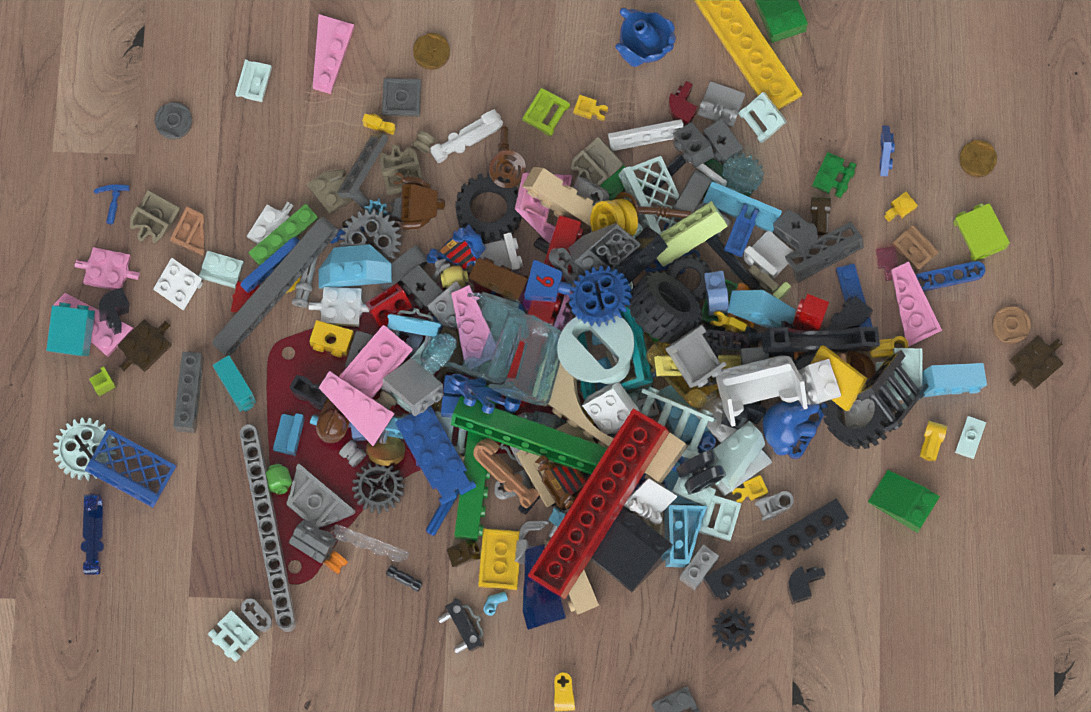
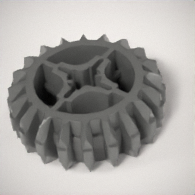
(381, 480)

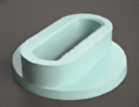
(582, 365)

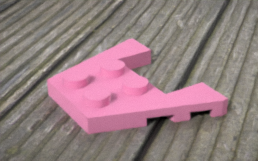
(533, 211)

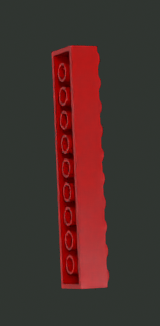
(565, 235)
(598, 503)

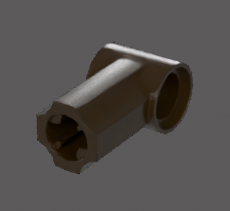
(820, 212)

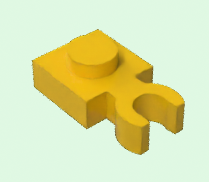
(587, 107)
(376, 123)
(752, 488)

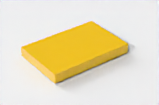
(848, 379)
(498, 560)

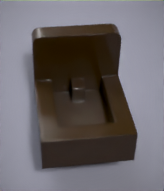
(463, 553)

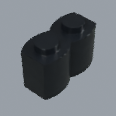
(306, 391)

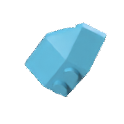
(354, 267)

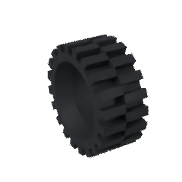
(493, 230)
(857, 436)

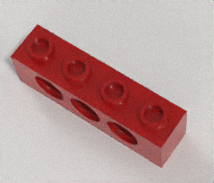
(810, 313)

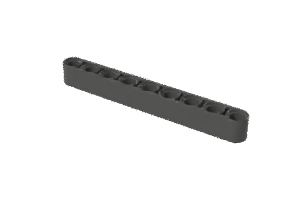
(275, 286)

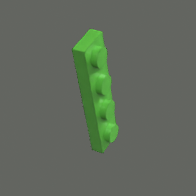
(287, 230)

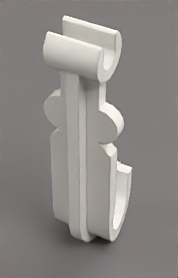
(468, 136)

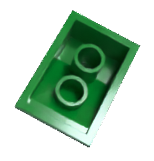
(781, 18)
(904, 500)

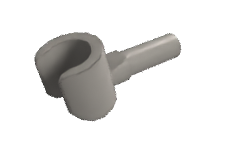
(440, 266)

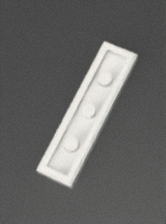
(644, 135)

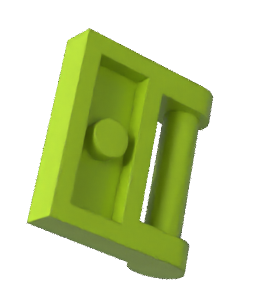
(540, 109)

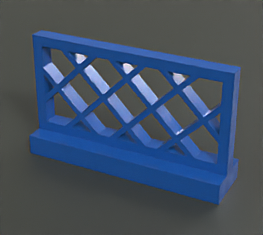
(125, 483)

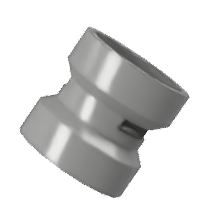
(352, 453)

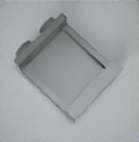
(695, 358)
(414, 386)

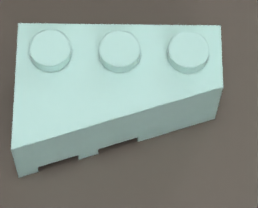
(738, 452)

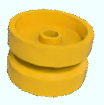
(615, 211)

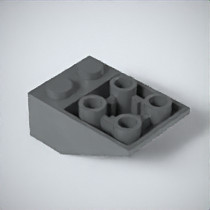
(603, 248)

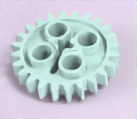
(71, 458)

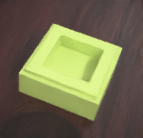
(782, 290)

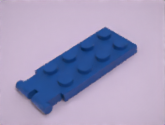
(435, 454)

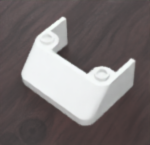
(759, 382)

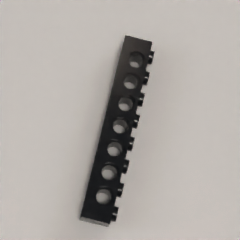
(832, 510)

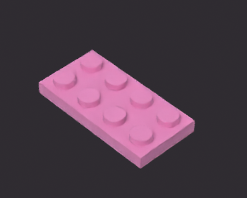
(375, 361)

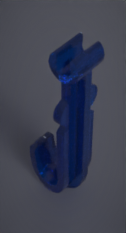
(92, 533)

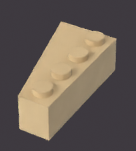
(558, 197)
(581, 595)

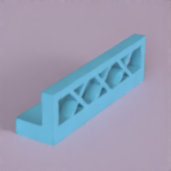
(731, 203)

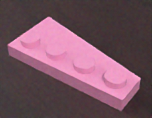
(361, 410)

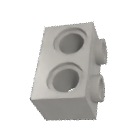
(699, 567)

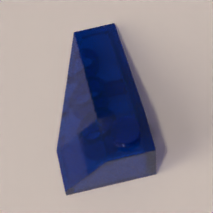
(539, 603)

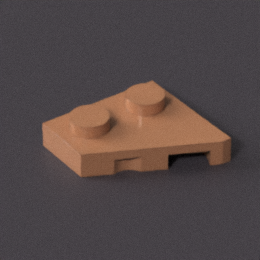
(190, 231)

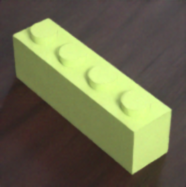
(691, 232)

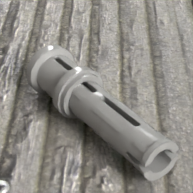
(304, 288)

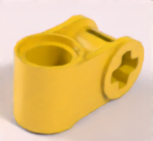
(563, 695)

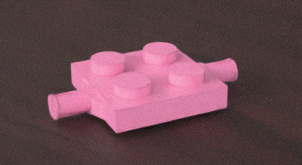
(107, 269)

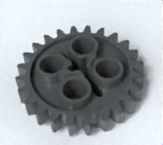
(384, 228)

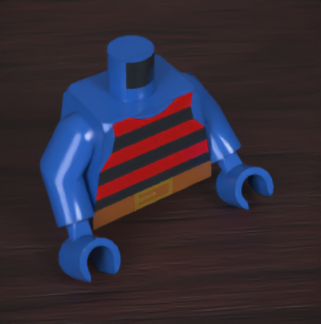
(460, 249)

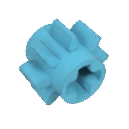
(378, 206)

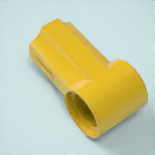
(887, 345)
(933, 436)

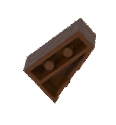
(499, 279)

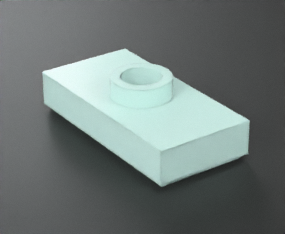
(970, 437)

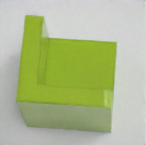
(102, 382)

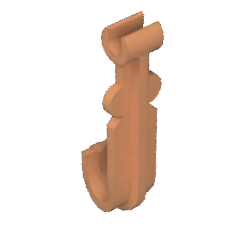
(485, 455)

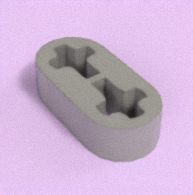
(253, 618)

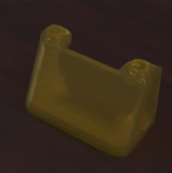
(694, 396)

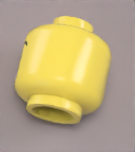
(454, 274)

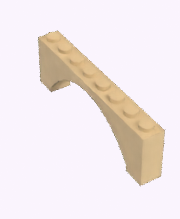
(567, 403)

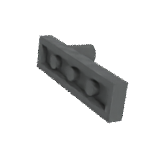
(360, 169)

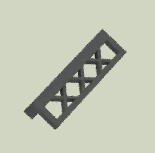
(828, 254)

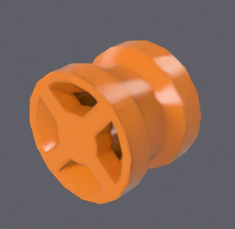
(335, 562)

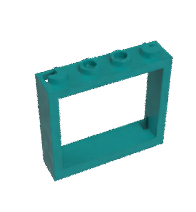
(640, 361)

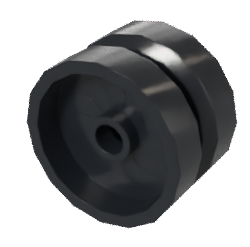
(701, 472)

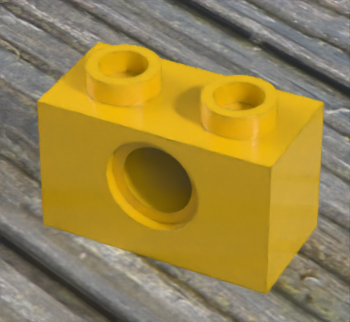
(323, 331)

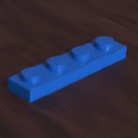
(851, 285)

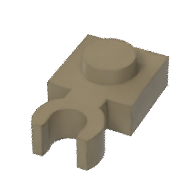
(765, 281)

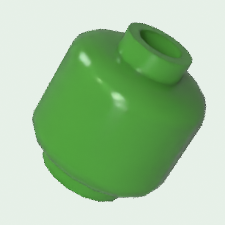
(278, 479)

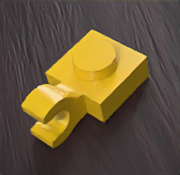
(901, 206)
(730, 323)

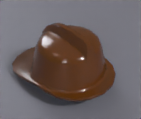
(861, 363)
(331, 423)

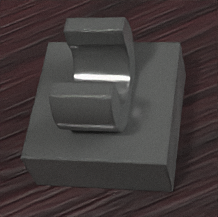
(396, 209)

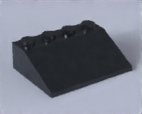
(631, 550)

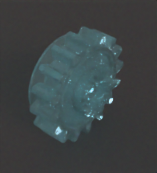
(742, 173)
(438, 352)

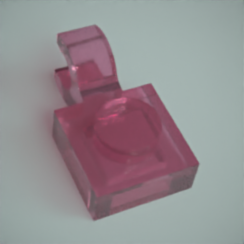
(886, 259)

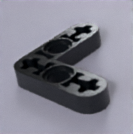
(717, 345)

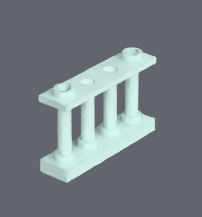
(705, 415)

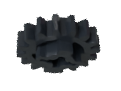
(742, 631)

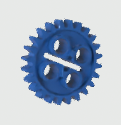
(582, 301)

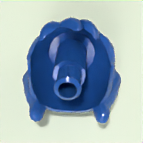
(644, 36)
(786, 423)

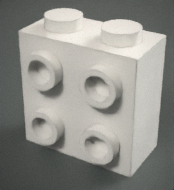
(609, 407)

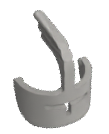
(522, 544)

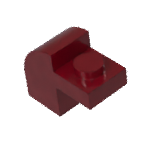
(679, 107)

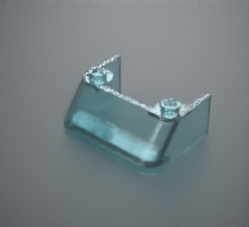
(500, 344)
(538, 362)

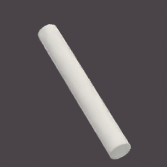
(711, 174)

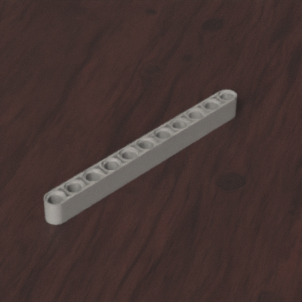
(271, 536)

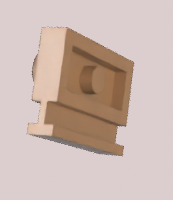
(915, 248)

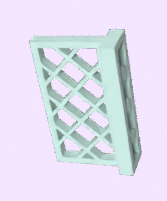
(633, 187)

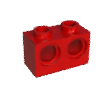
(386, 302)

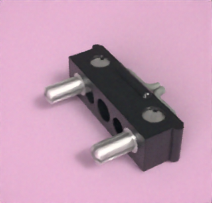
(464, 624)

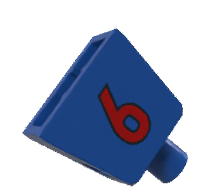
(545, 283)

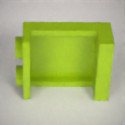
(981, 231)

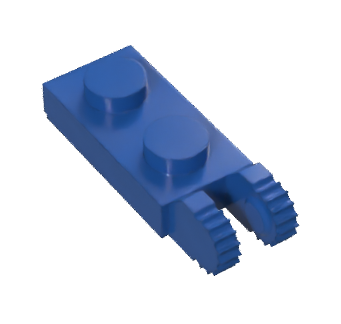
(741, 232)

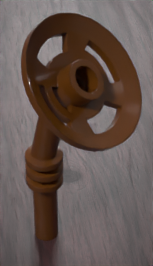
(507, 165)
(653, 210)

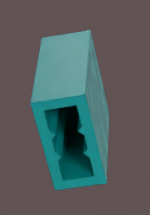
(70, 329)
(234, 384)

